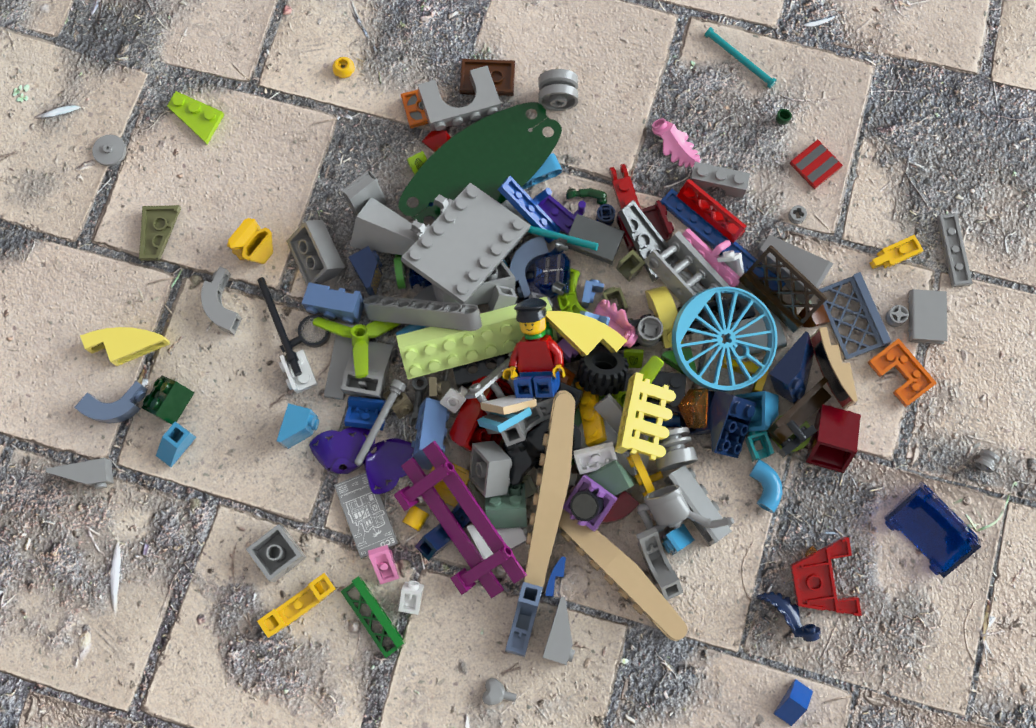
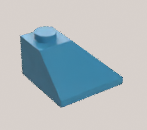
(765, 411)

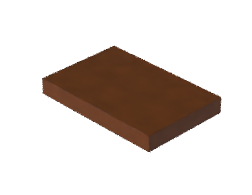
(501, 72)

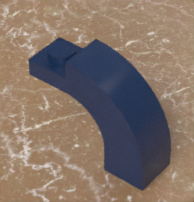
(437, 538)

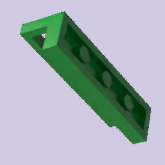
(380, 615)

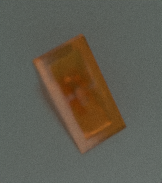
(694, 408)

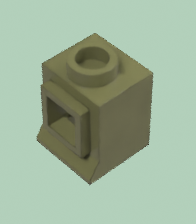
(630, 265)
(612, 293)

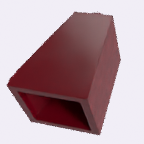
(835, 438)

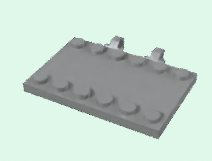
(464, 242)

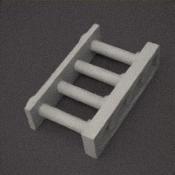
(689, 258)
(477, 389)

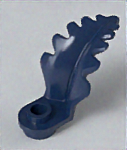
(792, 616)

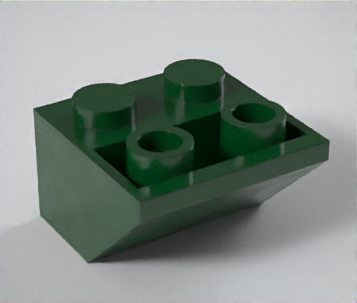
(167, 399)

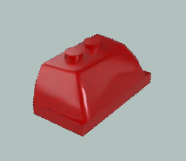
(466, 427)

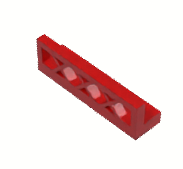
(711, 211)

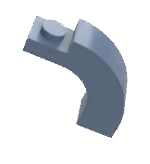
(523, 259)
(115, 411)
(524, 619)

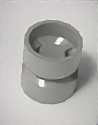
(649, 331)

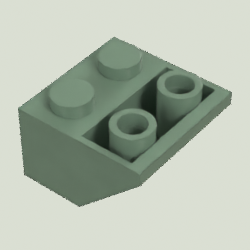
(508, 509)

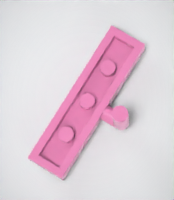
(711, 257)

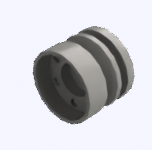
(676, 453)

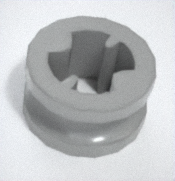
(802, 212)

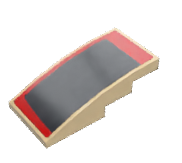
(830, 364)

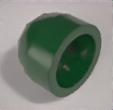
(783, 116)

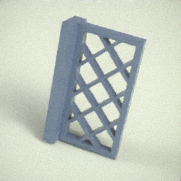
(870, 314)

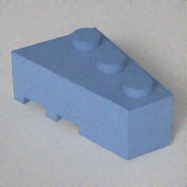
(333, 303)
(430, 428)

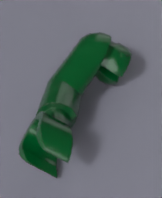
(589, 192)

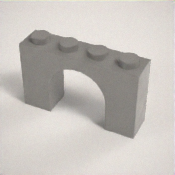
(442, 115)

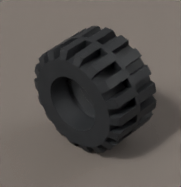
(602, 372)

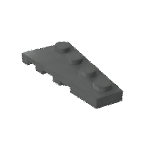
(644, 235)

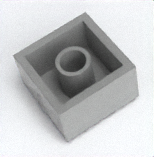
(490, 468)
(276, 553)

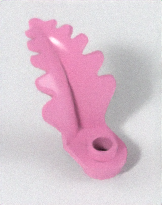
(675, 143)
(618, 321)

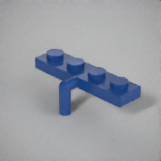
(527, 206)

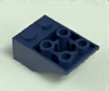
(729, 422)

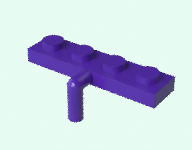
(559, 214)

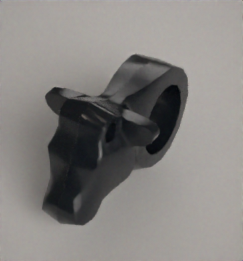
(527, 452)

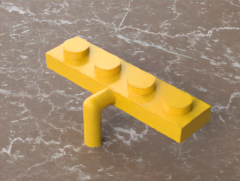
(592, 421)
(642, 476)

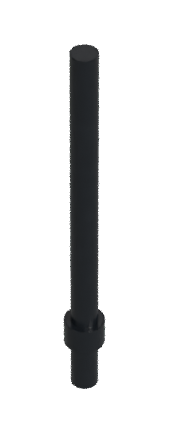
(290, 356)

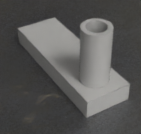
(612, 413)

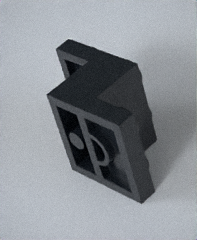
(675, 382)

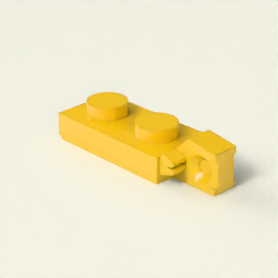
(897, 253)

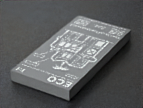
(365, 515)

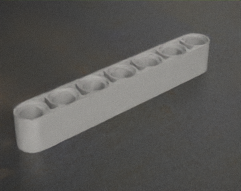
(423, 312)

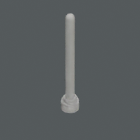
(396, 389)

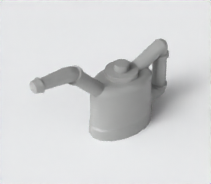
(671, 510)

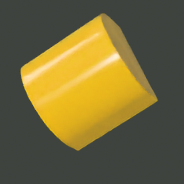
(415, 518)

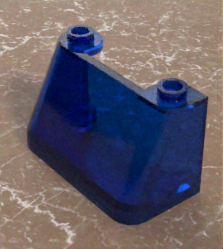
(933, 529)

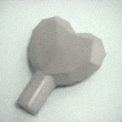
(496, 693)

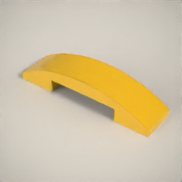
(296, 606)

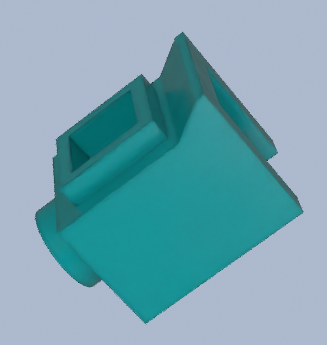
(765, 442)

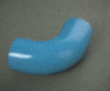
(771, 486)

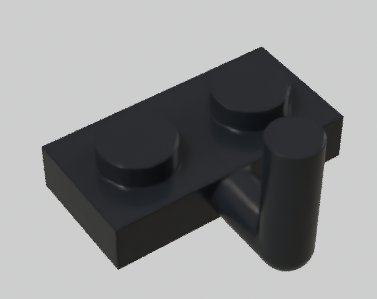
(801, 435)

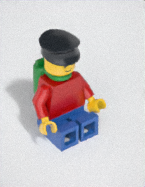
(536, 354)

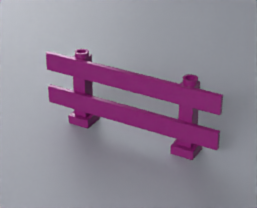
(480, 567)

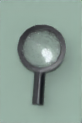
(309, 334)

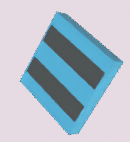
(500, 422)

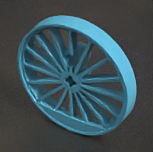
(690, 312)

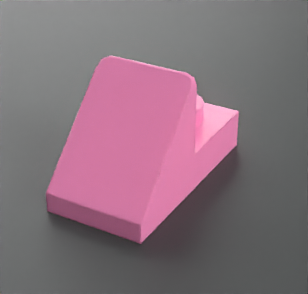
(383, 564)

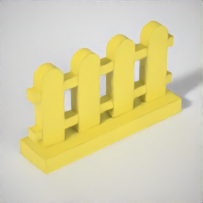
(629, 423)

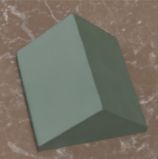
(613, 477)

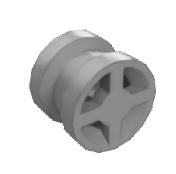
(900, 313)
(986, 460)

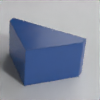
(794, 703)

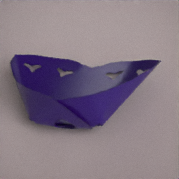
(339, 449)
(386, 463)

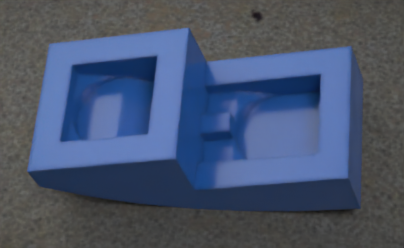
(557, 572)

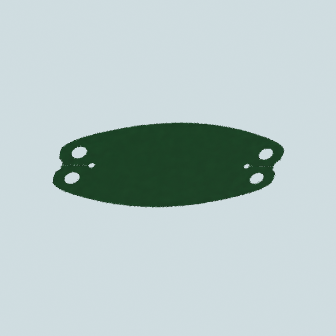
(483, 156)

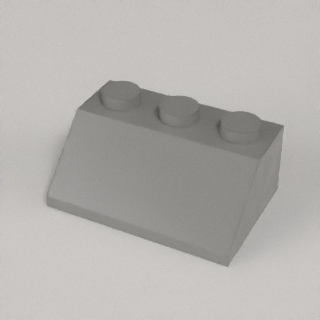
(315, 252)

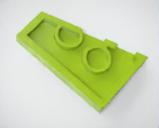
(196, 115)

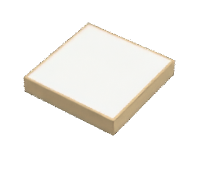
(508, 404)

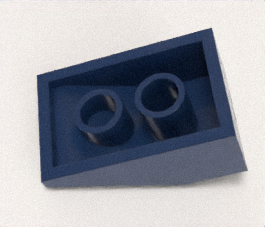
(793, 370)

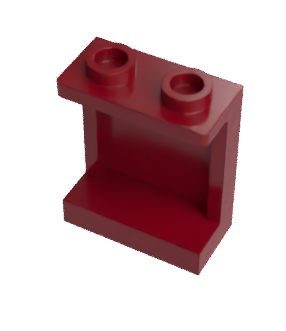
(657, 216)

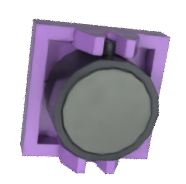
(589, 503)

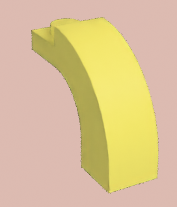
(664, 308)

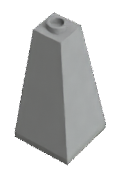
(382, 230)
(808, 264)

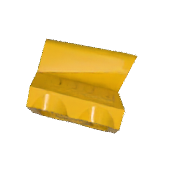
(251, 242)

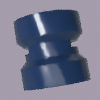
(608, 217)

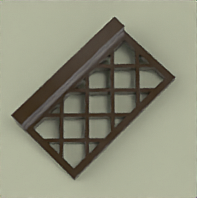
(775, 302)

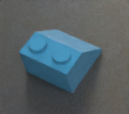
(297, 425)

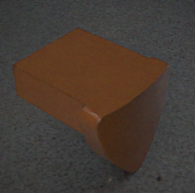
(818, 318)

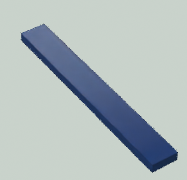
(710, 234)

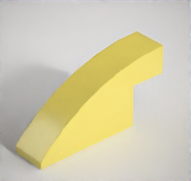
(584, 332)
(123, 343)

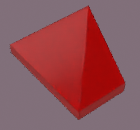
(436, 139)

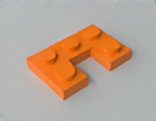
(917, 377)

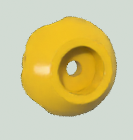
(343, 72)

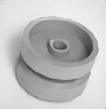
(558, 89)

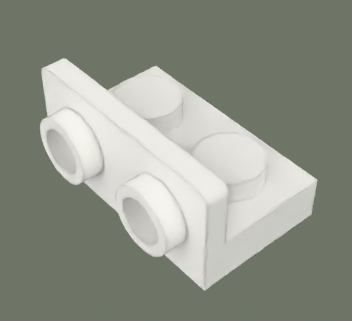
(305, 380)
(594, 457)

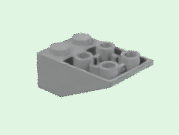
(374, 383)

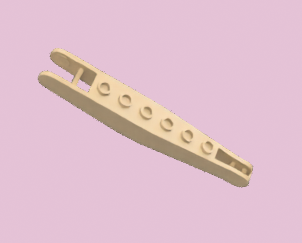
(552, 488)
(625, 575)

